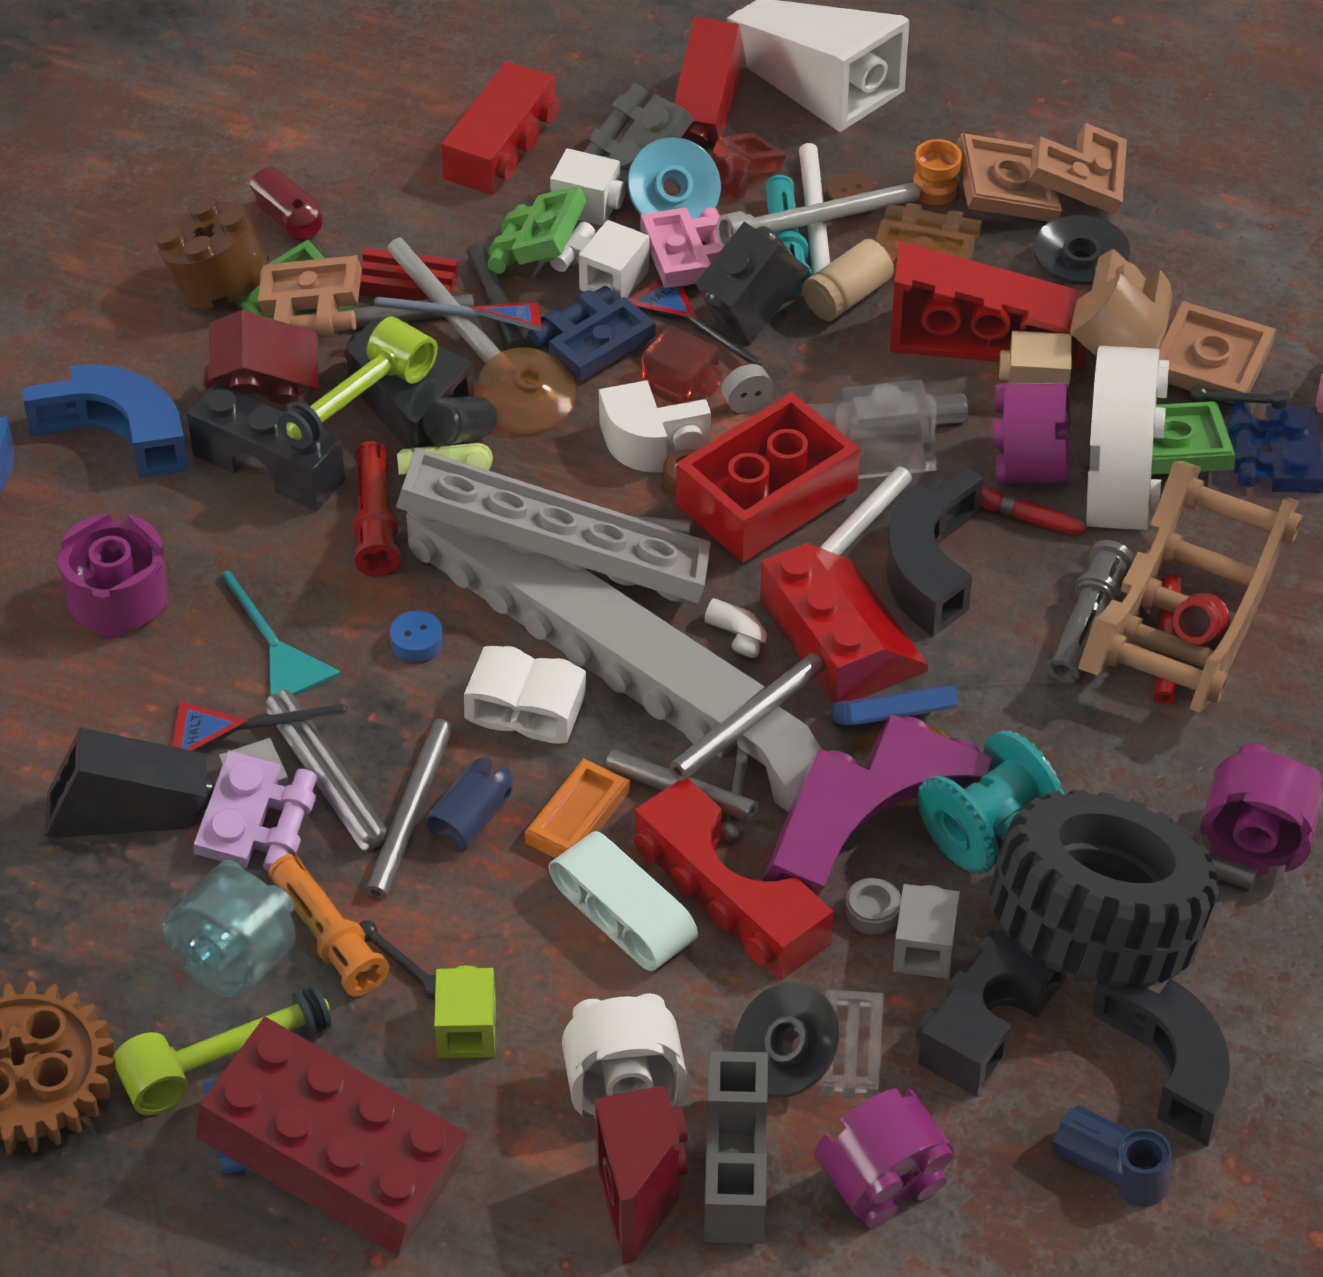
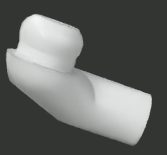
(738, 621)

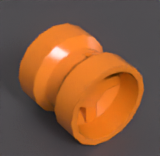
(937, 171)

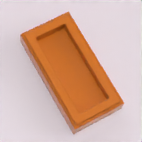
(577, 808)

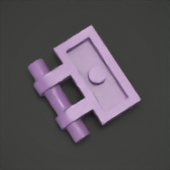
(239, 808)

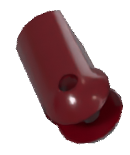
(287, 203)

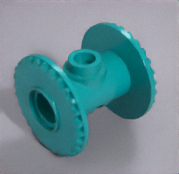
(969, 818)

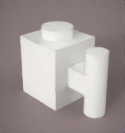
(609, 258)

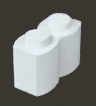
(525, 694)

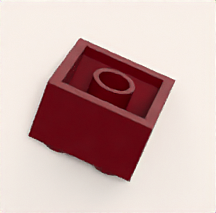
(639, 1163)

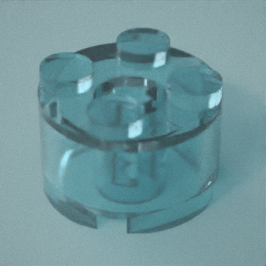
(231, 929)

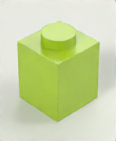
(465, 1012)

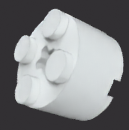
(622, 1049)

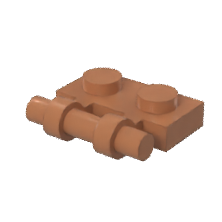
(312, 285)

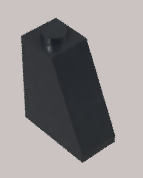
(403, 403)
(125, 787)

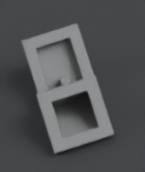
(784, 748)

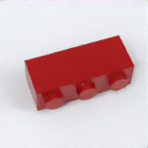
(499, 128)

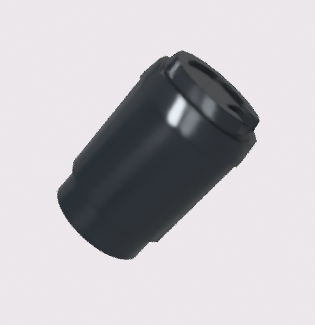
(459, 420)

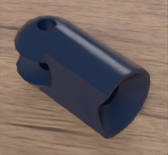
(470, 802)

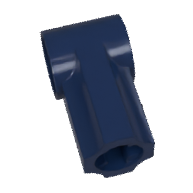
(1115, 1153)

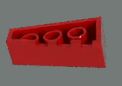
(971, 308)

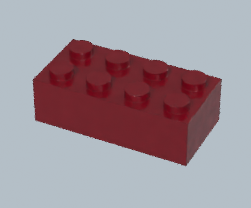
(330, 1135)

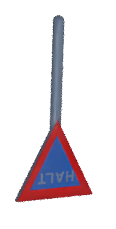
(519, 314)

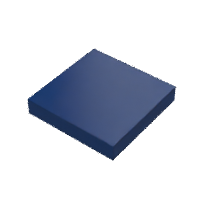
(898, 703)

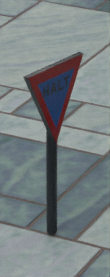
(675, 303)
(202, 727)

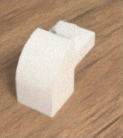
(645, 435)

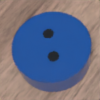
(416, 636)

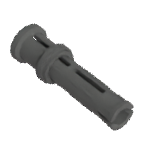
(1094, 593)

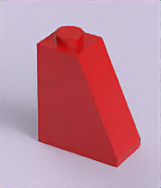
(710, 77)

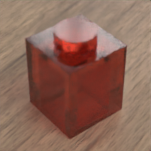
(681, 367)

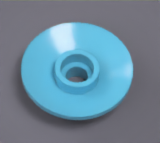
(677, 162)

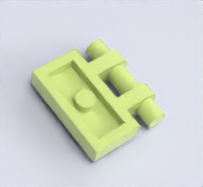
(472, 454)

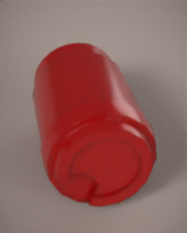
(1201, 619)

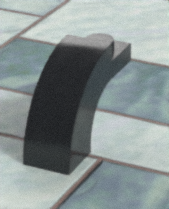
(1187, 1043)

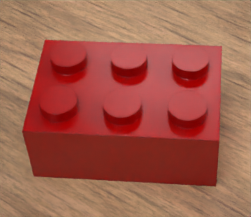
(767, 476)

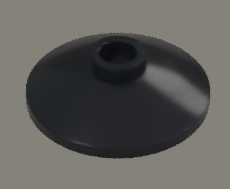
(1073, 243)
(776, 1021)

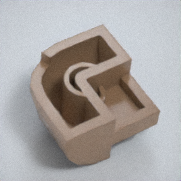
(1122, 307)

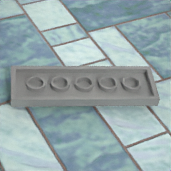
(555, 526)

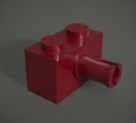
(262, 357)

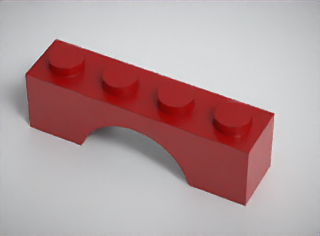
(774, 920)

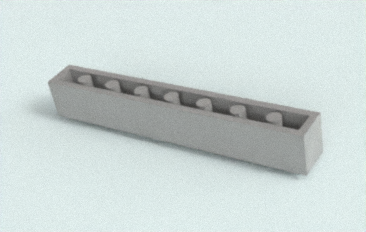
(593, 627)

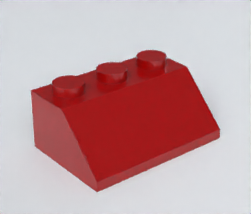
(834, 613)

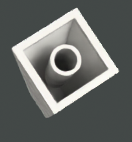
(825, 56)

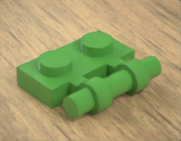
(537, 230)

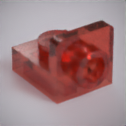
(744, 157)

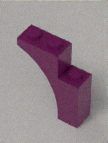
(842, 796)

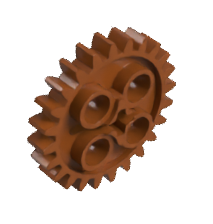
(32, 1063)

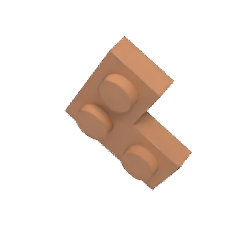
(1089, 173)

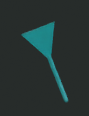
(288, 666)

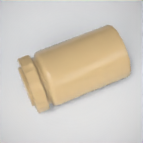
(847, 279)

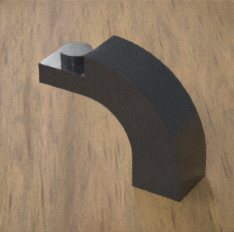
(920, 576)

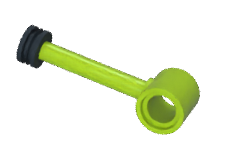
(392, 350)
(155, 1071)

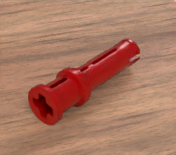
(375, 523)

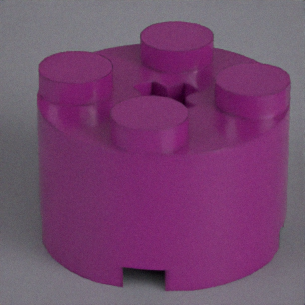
(1032, 433)
(113, 574)
(1262, 809)
(885, 1155)

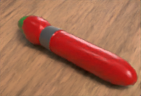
(1036, 514)

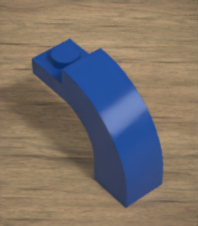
(114, 402)

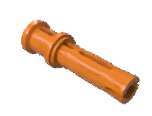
(338, 940)

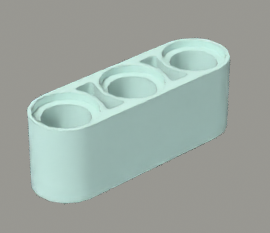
(623, 901)

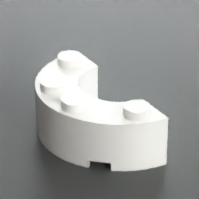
(1123, 436)

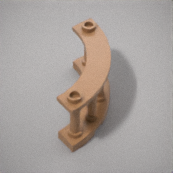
(1120, 626)

